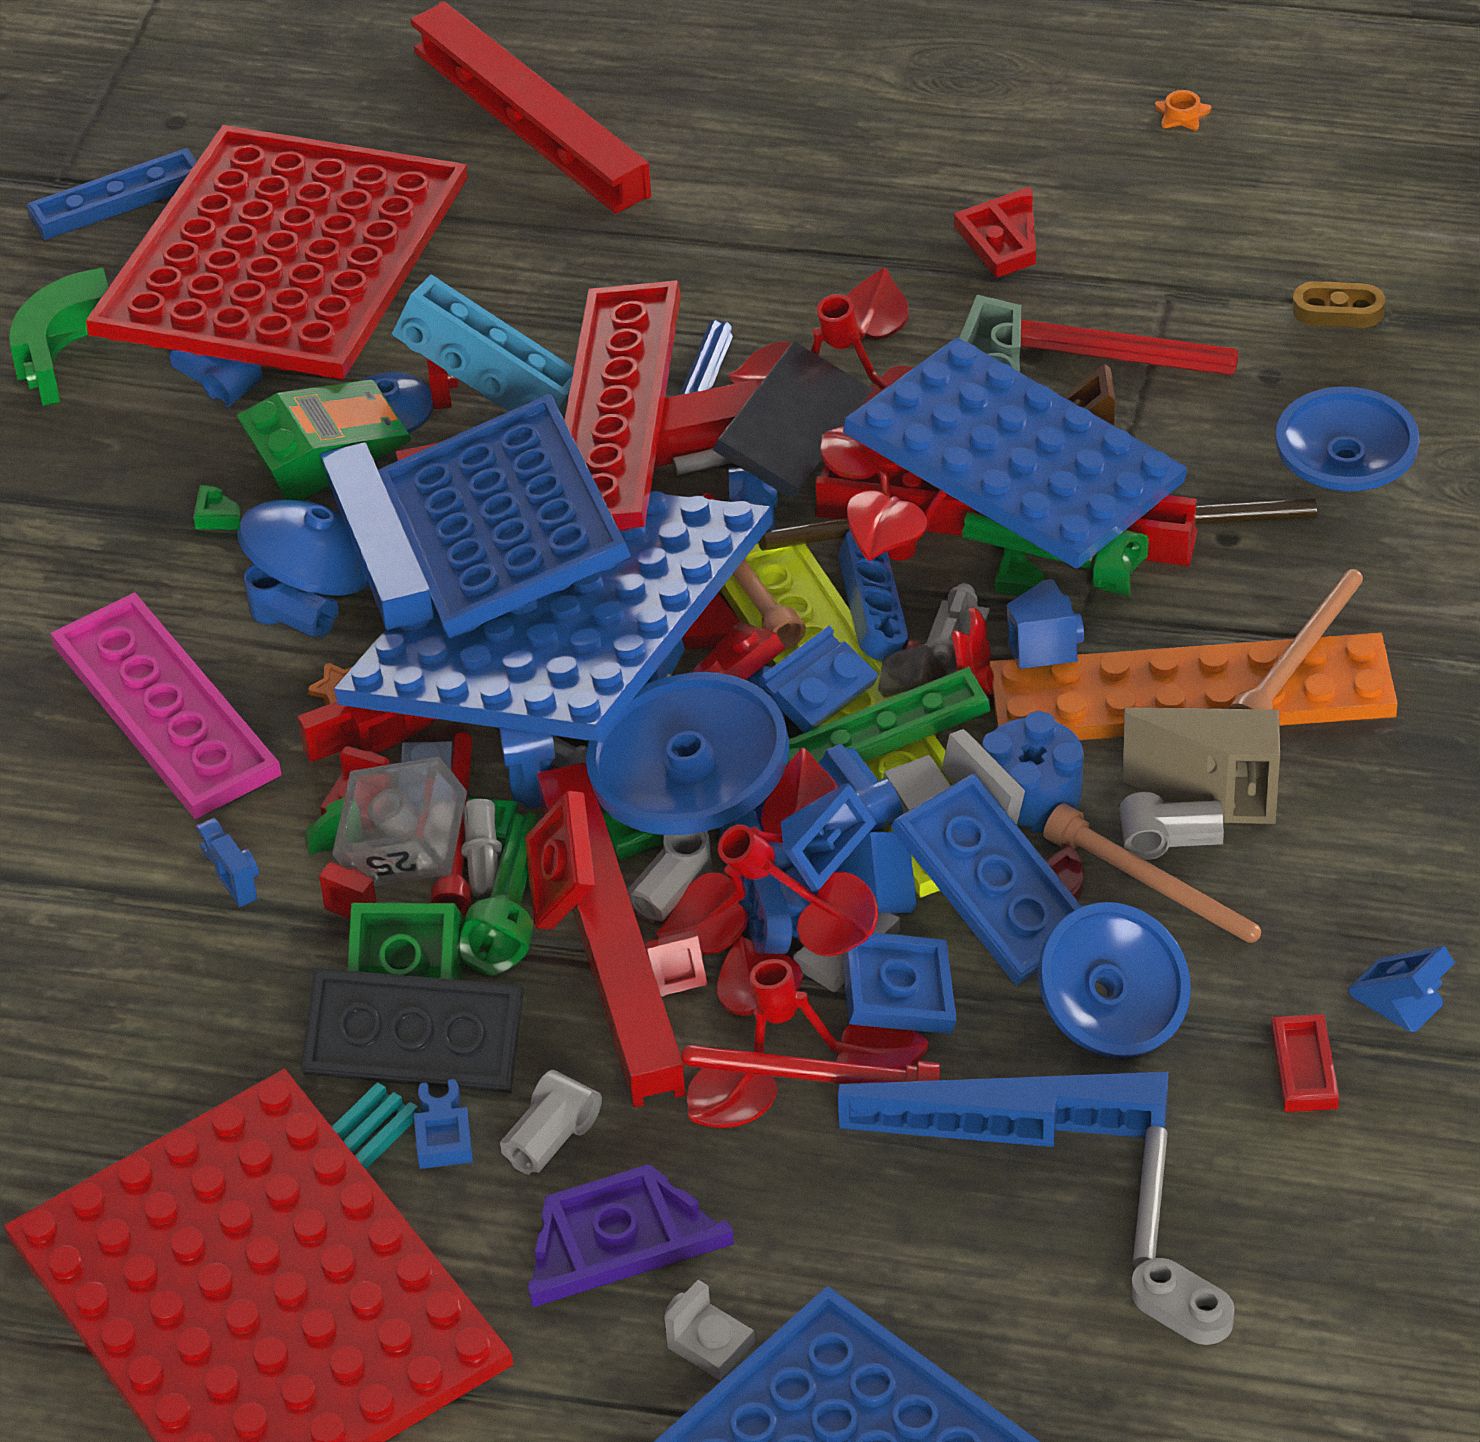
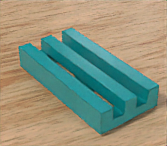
(352, 1118)

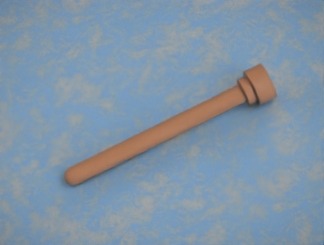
(776, 618)
(1301, 645)
(1068, 827)

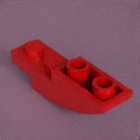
(337, 726)

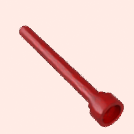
(454, 887)
(804, 1067)

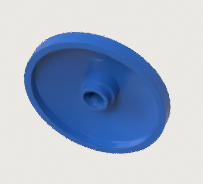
(690, 754)

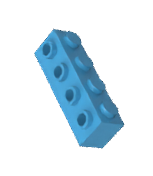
(481, 348)

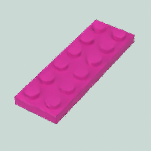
(166, 705)

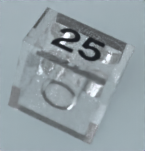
(401, 821)

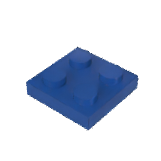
(900, 984)

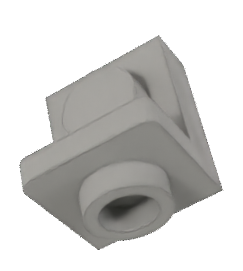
(705, 1332)

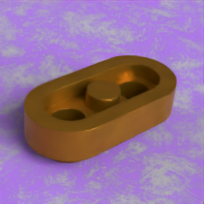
(1338, 304)

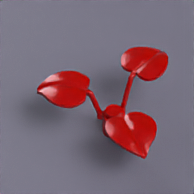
(870, 309)
(874, 517)
(833, 923)
(769, 990)

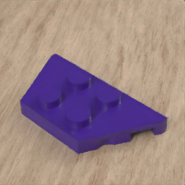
(617, 1232)

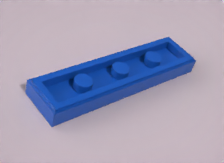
(110, 194)

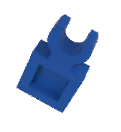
(233, 867)
(442, 1129)

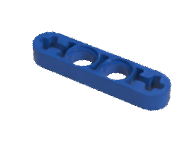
(872, 601)
(765, 905)

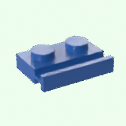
(818, 680)

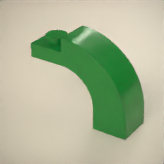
(49, 323)

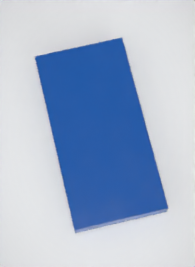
(987, 873)

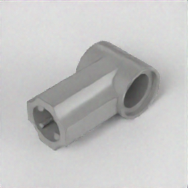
(1154, 826)
(669, 875)
(555, 1112)

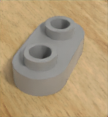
(1179, 1299)

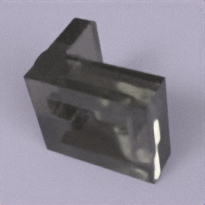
(909, 670)

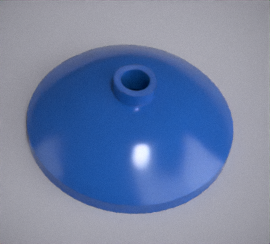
(1347, 438)
(301, 546)
(1135, 964)

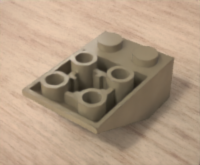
(1206, 758)

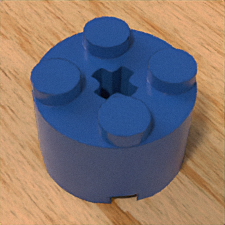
(1043, 761)

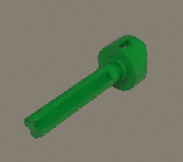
(1110, 565)
(500, 921)

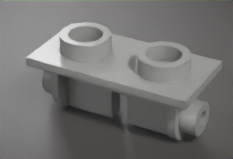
(953, 616)

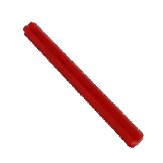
(1129, 347)

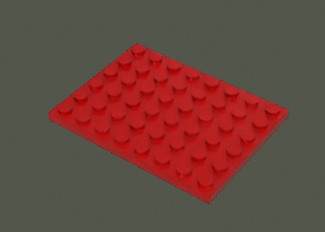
(279, 252)
(257, 1284)

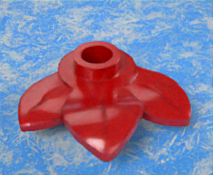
(975, 651)

